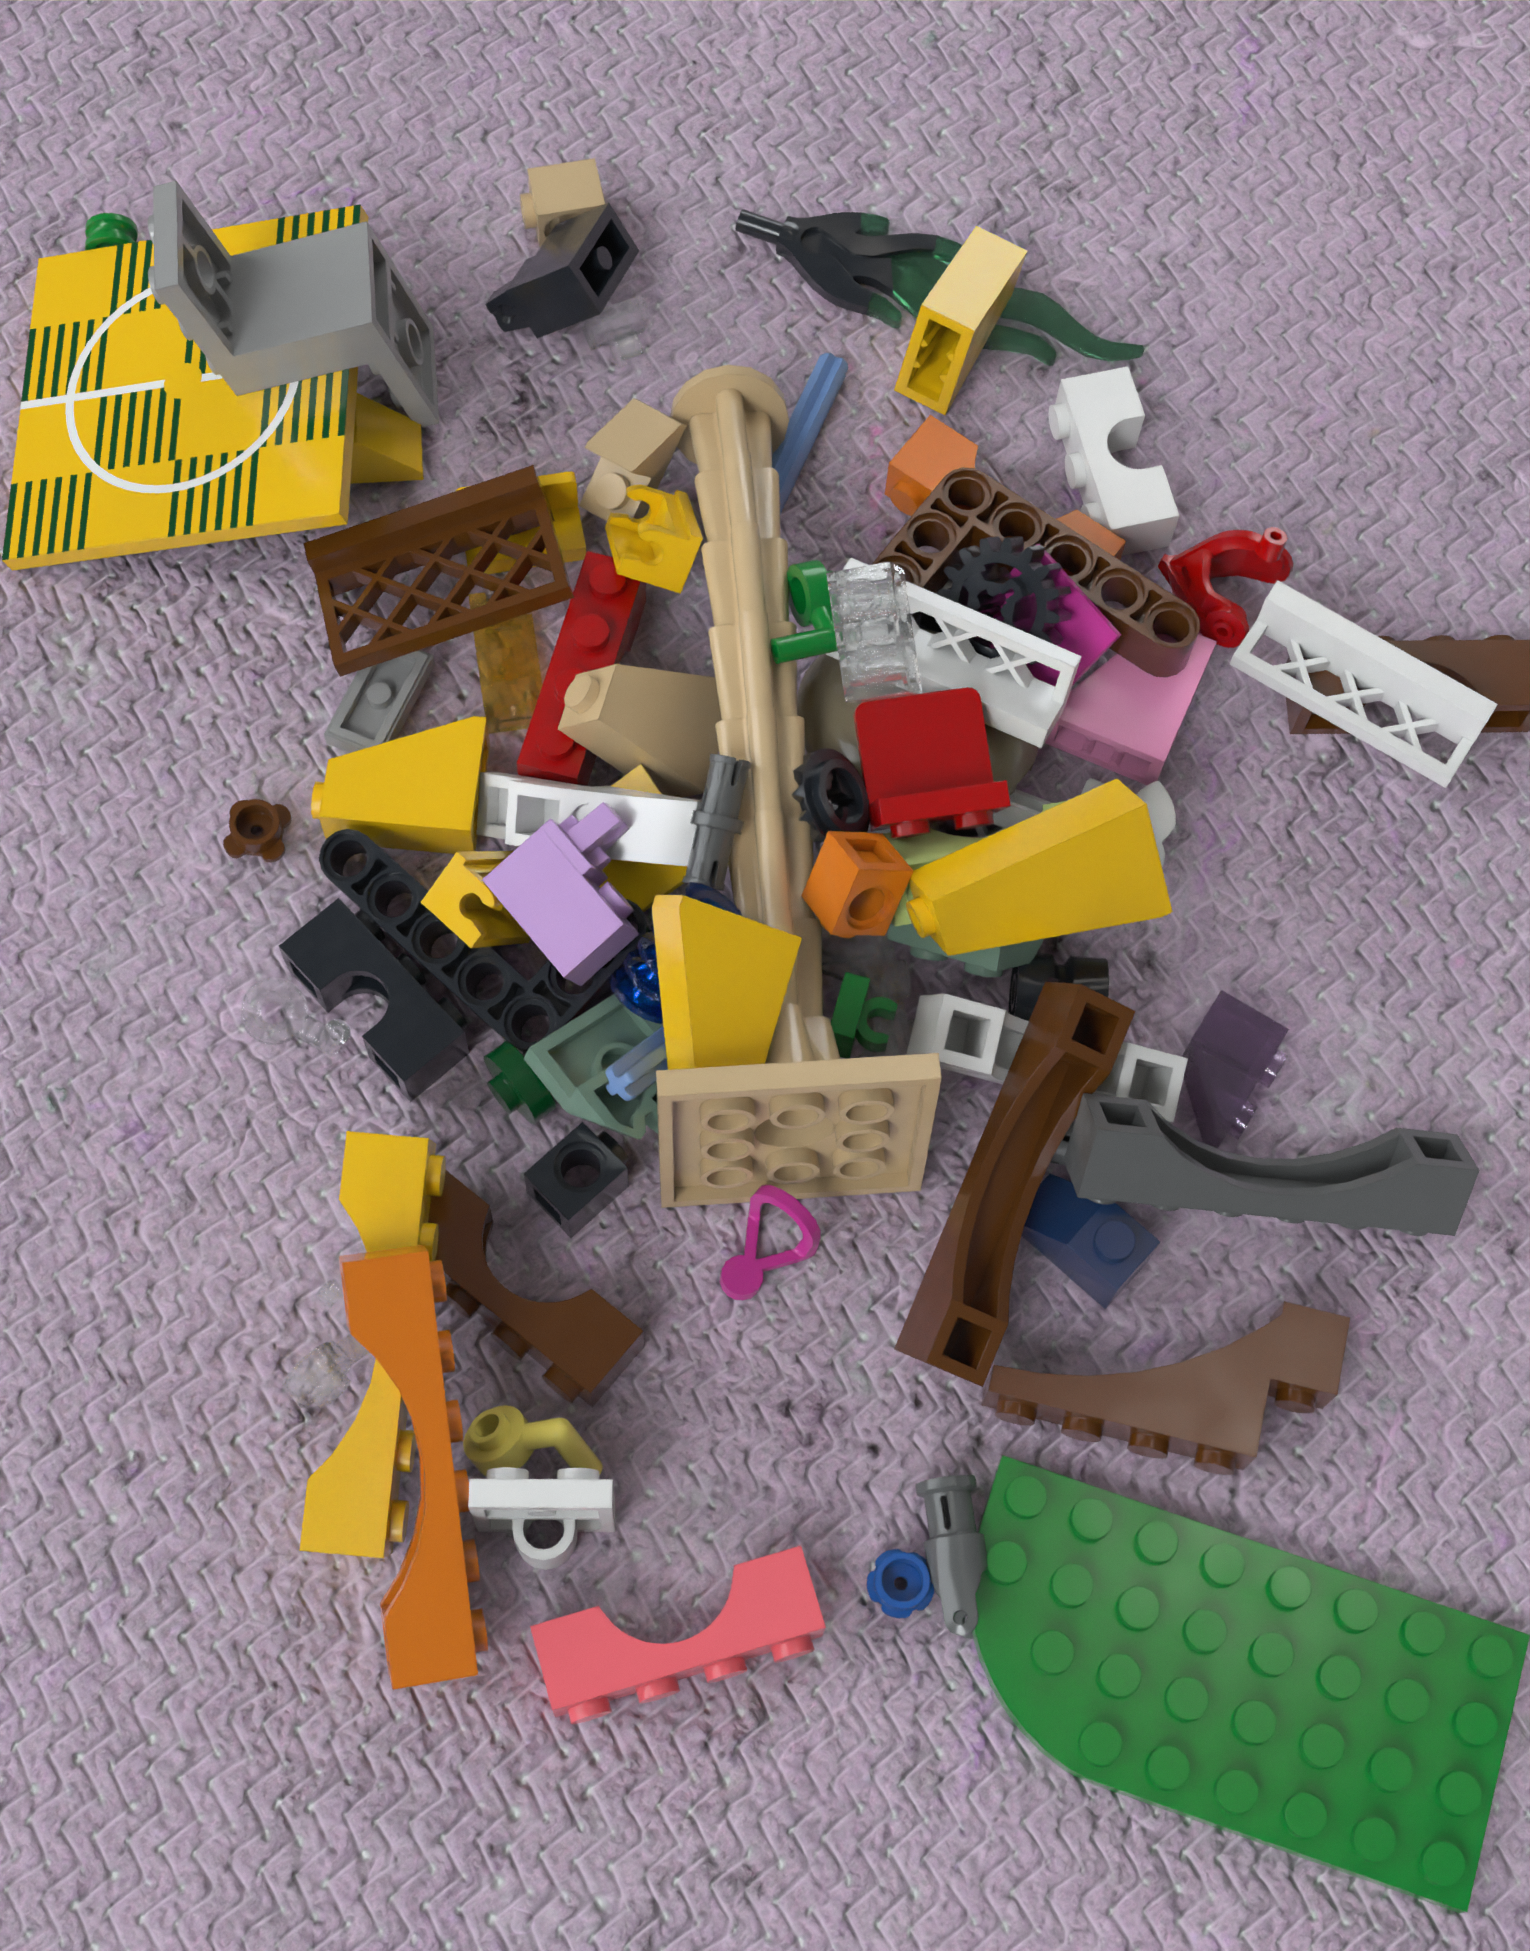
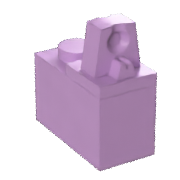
(557, 897)

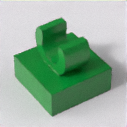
(854, 1012)

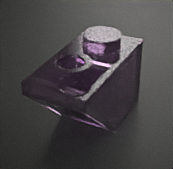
(1226, 1061)

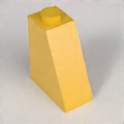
(959, 319)
(409, 789)
(718, 982)

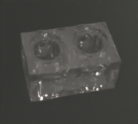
(874, 632)

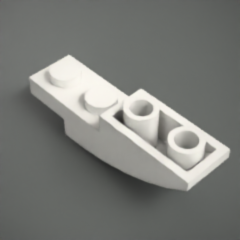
(518, 805)

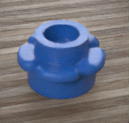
(881, 1585)

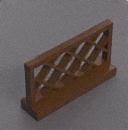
(429, 538)

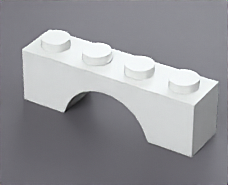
(984, 1040)

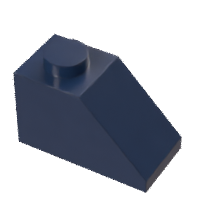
(1087, 1240)

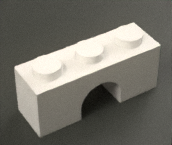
(1096, 418)

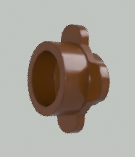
(254, 813)

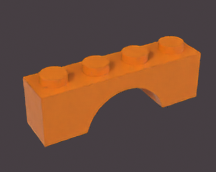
(936, 452)

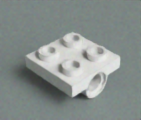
(513, 1502)

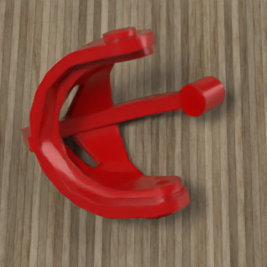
(1226, 555)

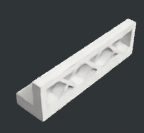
(1375, 668)
(1008, 691)

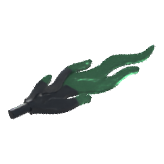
(854, 249)

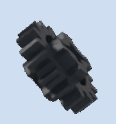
(983, 588)

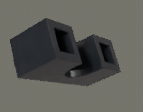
(344, 957)

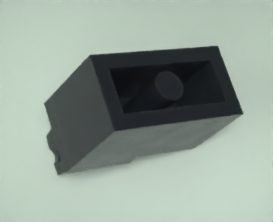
(568, 275)

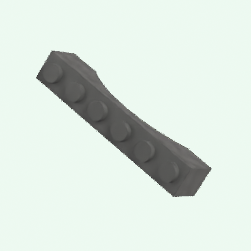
(1393, 1182)

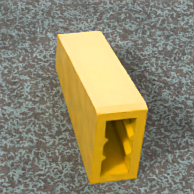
(1046, 876)

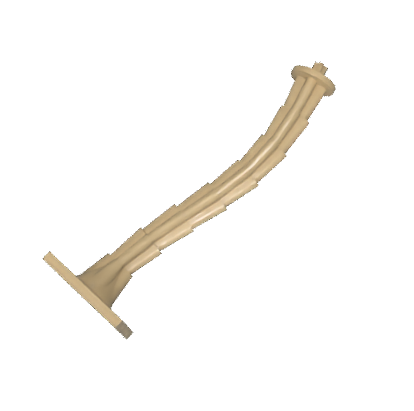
(805, 1113)

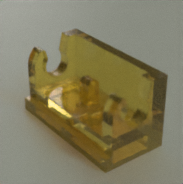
(507, 670)

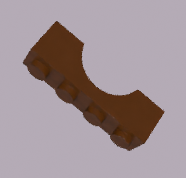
(1491, 666)
(576, 1340)

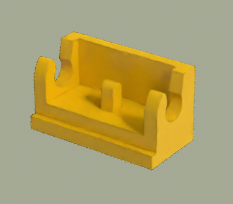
(659, 545)
(468, 904)

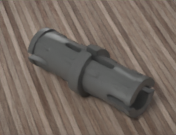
(717, 821)

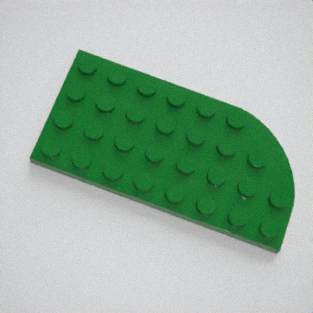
(1245, 1683)

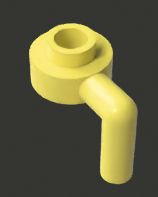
(507, 1439)

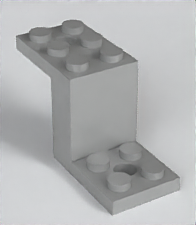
(292, 306)

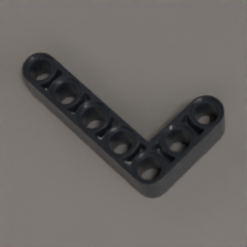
(465, 966)

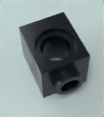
(576, 1206)

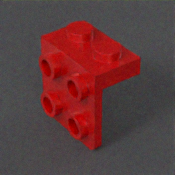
(927, 762)

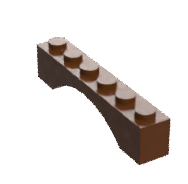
(968, 1283)

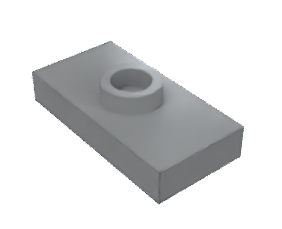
(379, 702)

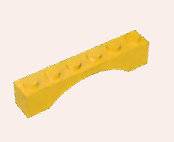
(356, 1491)

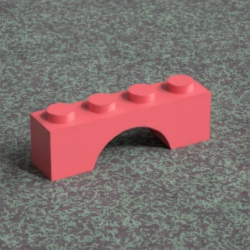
(594, 1662)

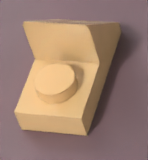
(633, 451)

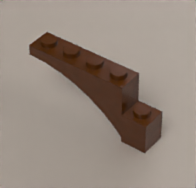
(1194, 1407)

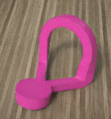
(743, 1274)

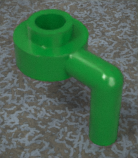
(810, 607)

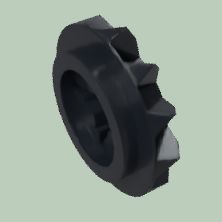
(834, 778)

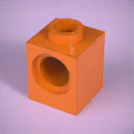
(856, 884)

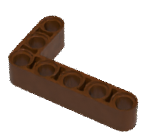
(1097, 573)

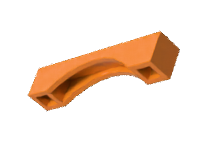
(427, 1606)

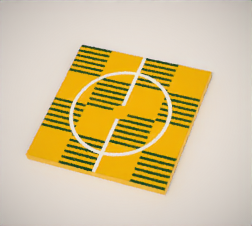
(137, 438)

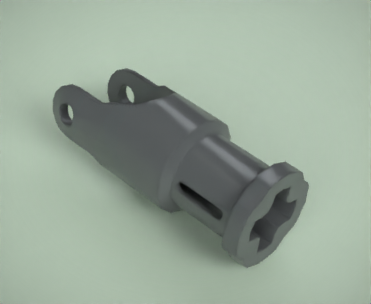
(954, 1549)

